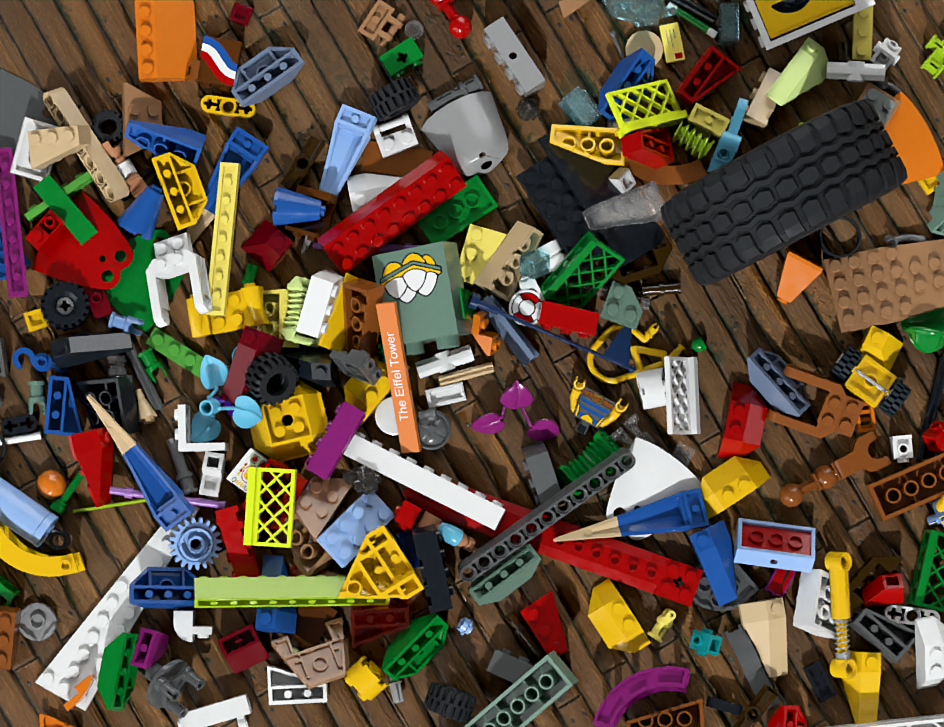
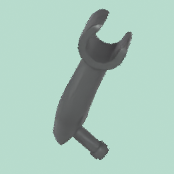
(904, 238)

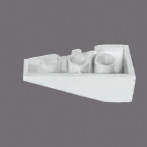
(366, 187)

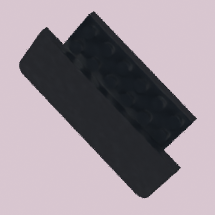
(567, 186)

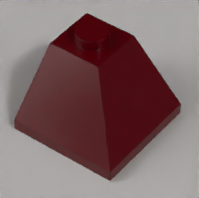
(267, 245)

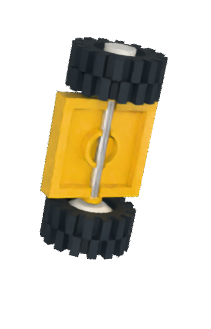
(870, 381)

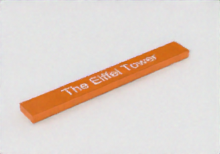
(398, 377)

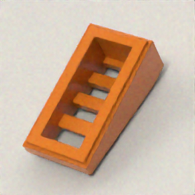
(869, 427)

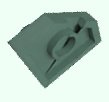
(622, 306)

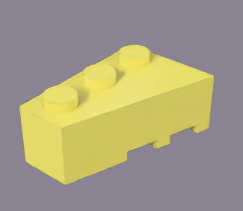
(477, 251)

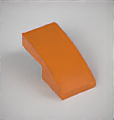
(82, 689)

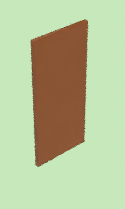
(396, 164)

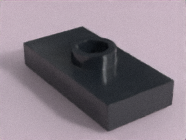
(819, 681)

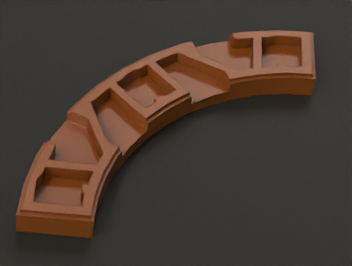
(667, 174)

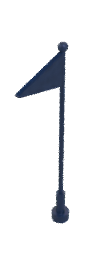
(617, 351)

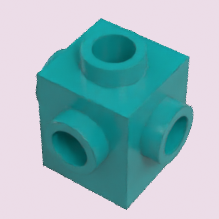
(705, 642)

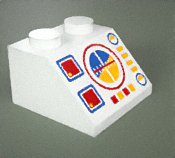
(240, 473)

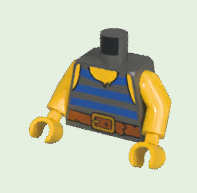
(593, 408)

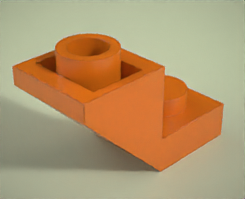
(487, 340)

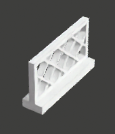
(688, 395)

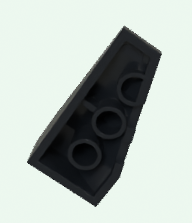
(82, 347)
(313, 366)

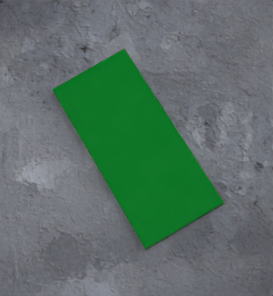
(466, 311)

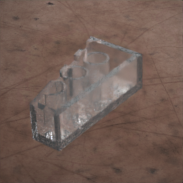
(628, 208)

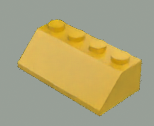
(335, 335)

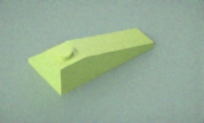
(801, 73)

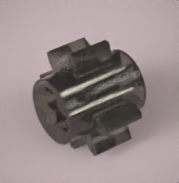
(528, 109)

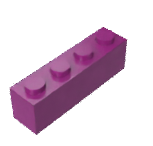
(336, 440)

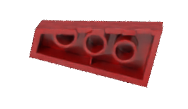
(242, 557)

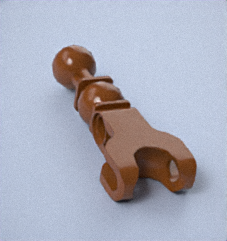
(827, 475)

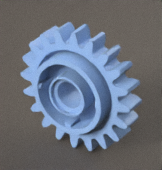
(186, 534)

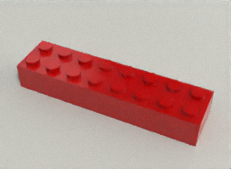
(391, 212)

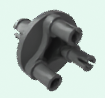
(168, 683)

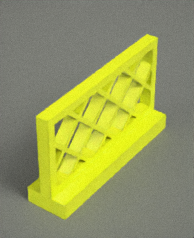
(665, 117)
(254, 509)

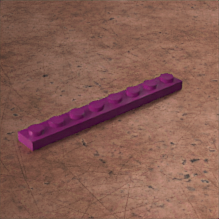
(11, 229)

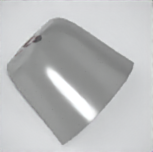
(466, 130)

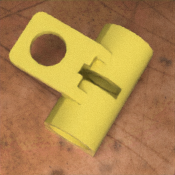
(707, 121)

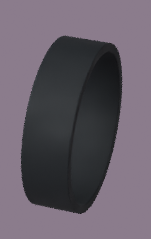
(841, 256)

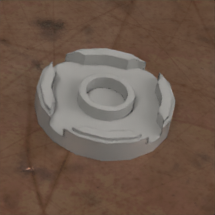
(37, 621)

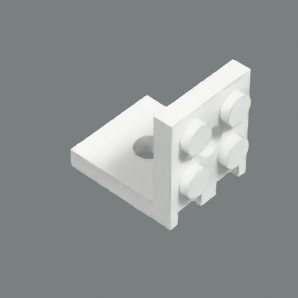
(183, 434)

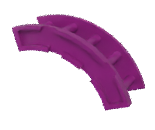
(637, 687)

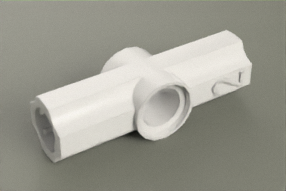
(855, 71)
(444, 361)

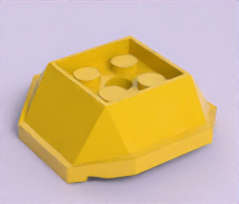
(299, 438)

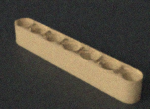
(93, 156)

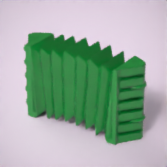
(595, 453)

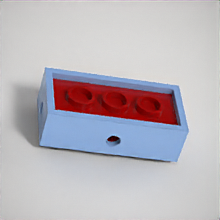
(774, 545)

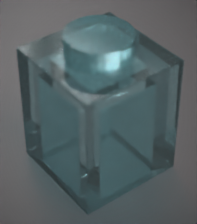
(534, 264)

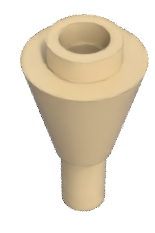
(145, 410)

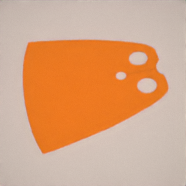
(914, 142)

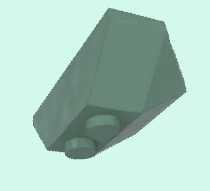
(505, 576)

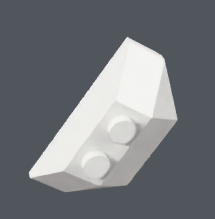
(929, 651)

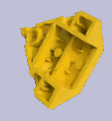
(380, 570)

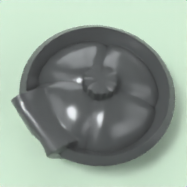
(433, 428)

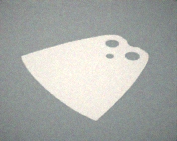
(650, 480)

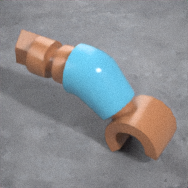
(449, 533)

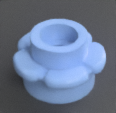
(465, 626)

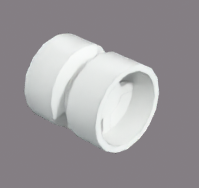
(554, 250)

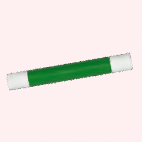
(694, 21)

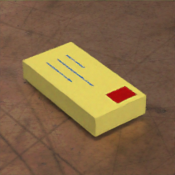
(672, 43)

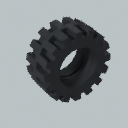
(100, 118)

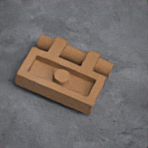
(377, 19)

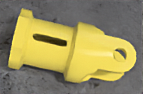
(663, 623)

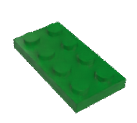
(458, 212)

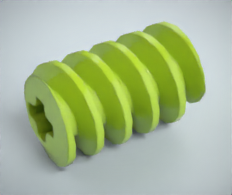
(692, 140)

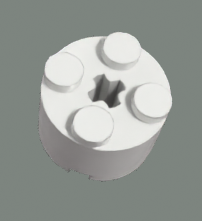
(651, 388)

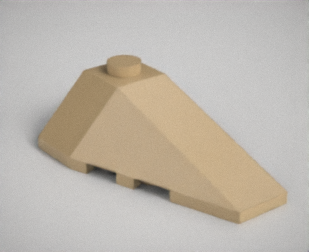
(767, 629)

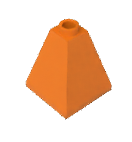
(796, 275)

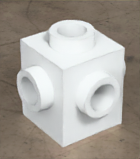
(886, 53)

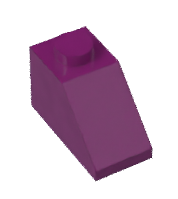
(149, 648)

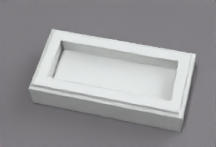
(445, 395)

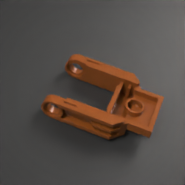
(837, 412)

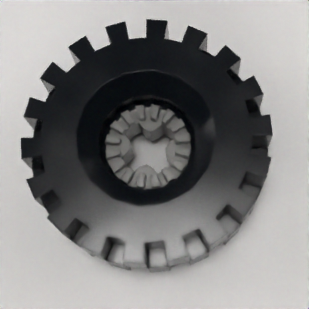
(72, 296)

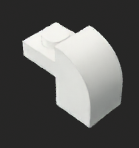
(213, 474)
(185, 626)

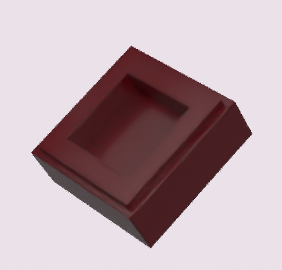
(241, 14)

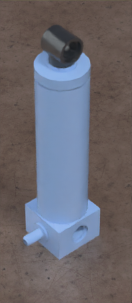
(29, 518)

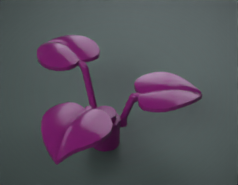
(515, 397)

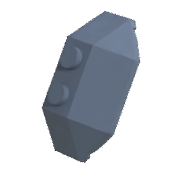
(266, 74)
(778, 389)

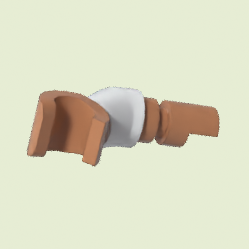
(126, 168)

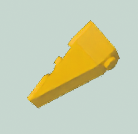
(592, 142)
(864, 687)

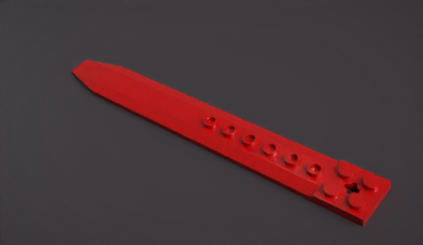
(599, 555)

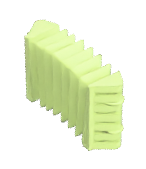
(299, 288)

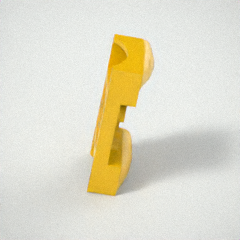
(243, 309)

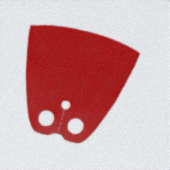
(81, 263)

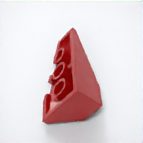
(95, 456)

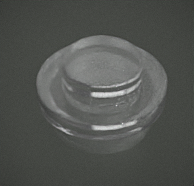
(414, 29)

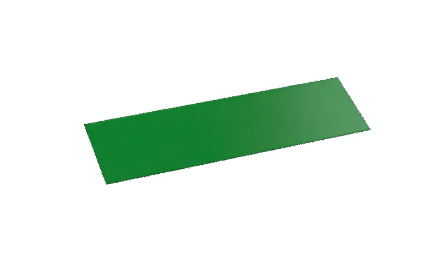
(65, 209)

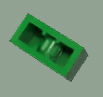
(407, 49)

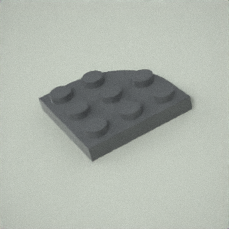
(744, 589)

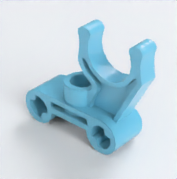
(729, 139)

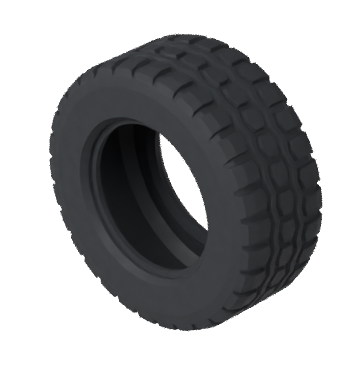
(783, 191)

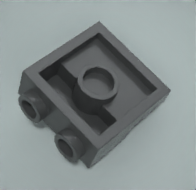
(357, 365)

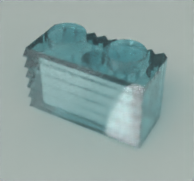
(728, 24)
(580, 108)

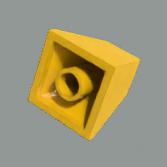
(880, 347)

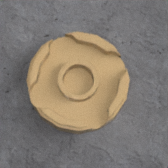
(648, 41)

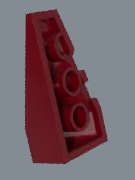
(251, 344)

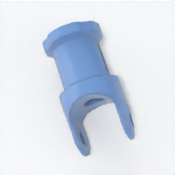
(125, 323)

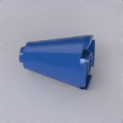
(295, 207)
(143, 212)

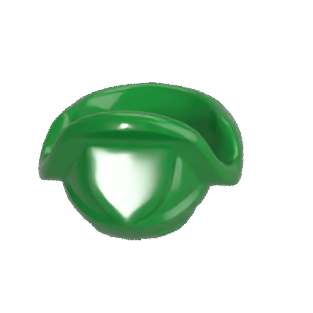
(926, 330)

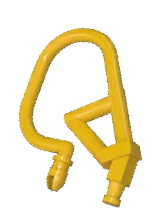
(635, 351)

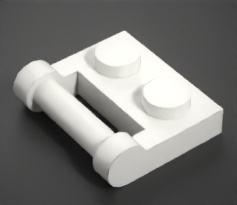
(397, 141)

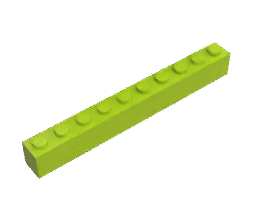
(274, 592)

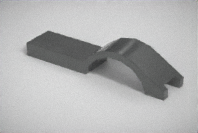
(749, 661)

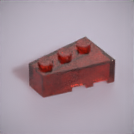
(377, 620)

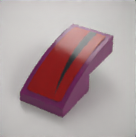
(779, 582)

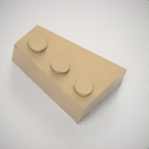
(761, 106)
(56, 143)

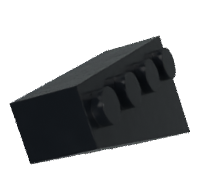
(432, 568)

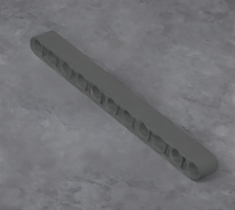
(550, 505)

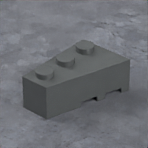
(883, 634)

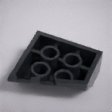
(115, 396)

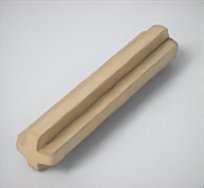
(466, 374)

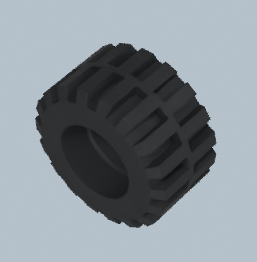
(394, 99)
(263, 370)
(449, 702)

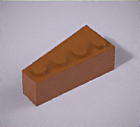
(361, 315)

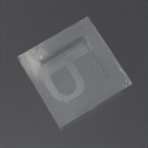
(683, 453)

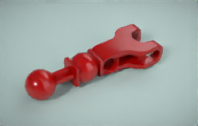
(459, 25)

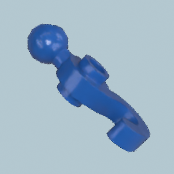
(41, 362)

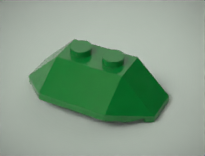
(415, 646)
(116, 674)

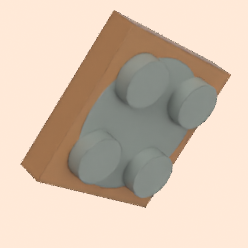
(883, 102)

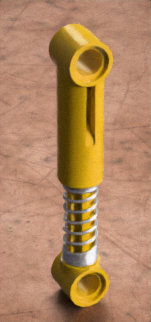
(839, 565)

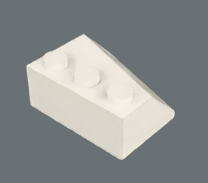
(319, 302)
(814, 604)

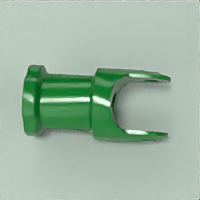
(151, 362)

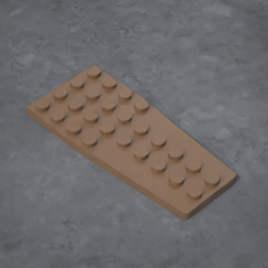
(886, 284)

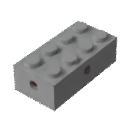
(513, 57)

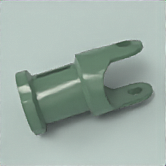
(36, 395)

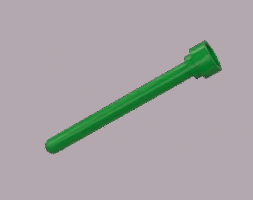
(60, 504)

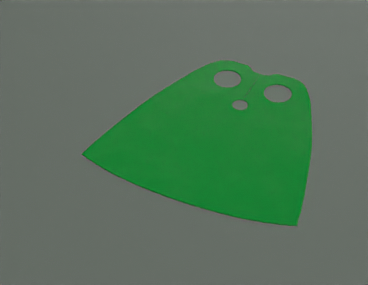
(132, 292)

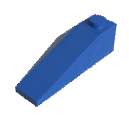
(164, 139)
(275, 618)

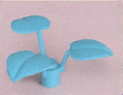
(204, 425)

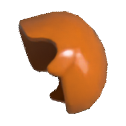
(51, 484)

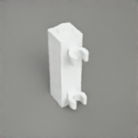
(218, 712)

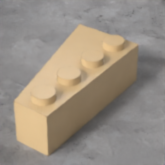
(502, 271)

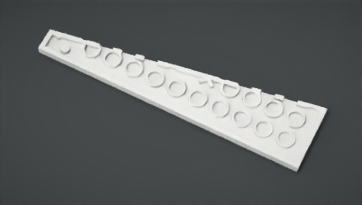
(105, 623)

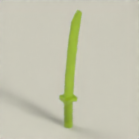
(110, 505)

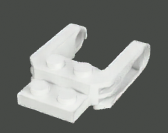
(173, 259)

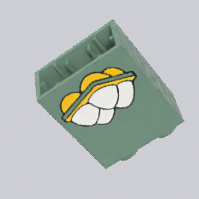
(426, 292)

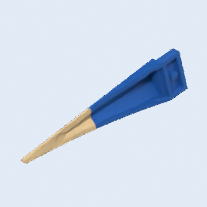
(240, 149)
(160, 492)
(672, 514)

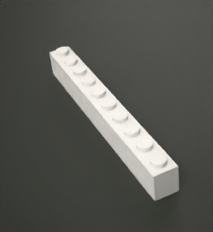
(424, 481)

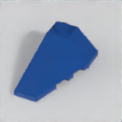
(715, 556)

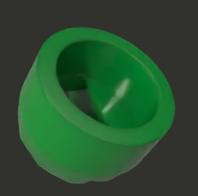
(698, 345)

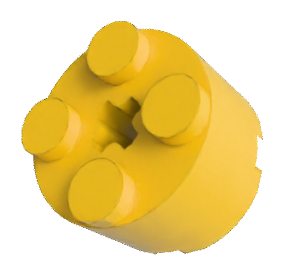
(366, 679)

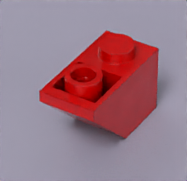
(46, 232)
(884, 590)

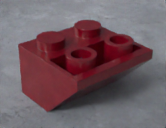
(243, 648)

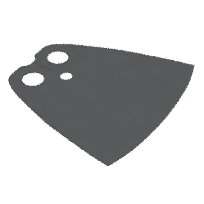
(18, 101)

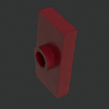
(98, 302)

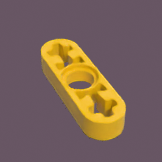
(213, 109)

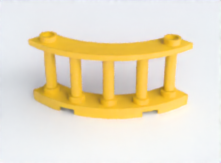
(35, 562)

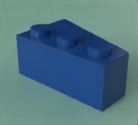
(61, 408)

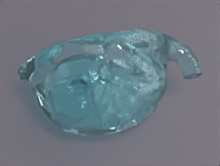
(640, 12)

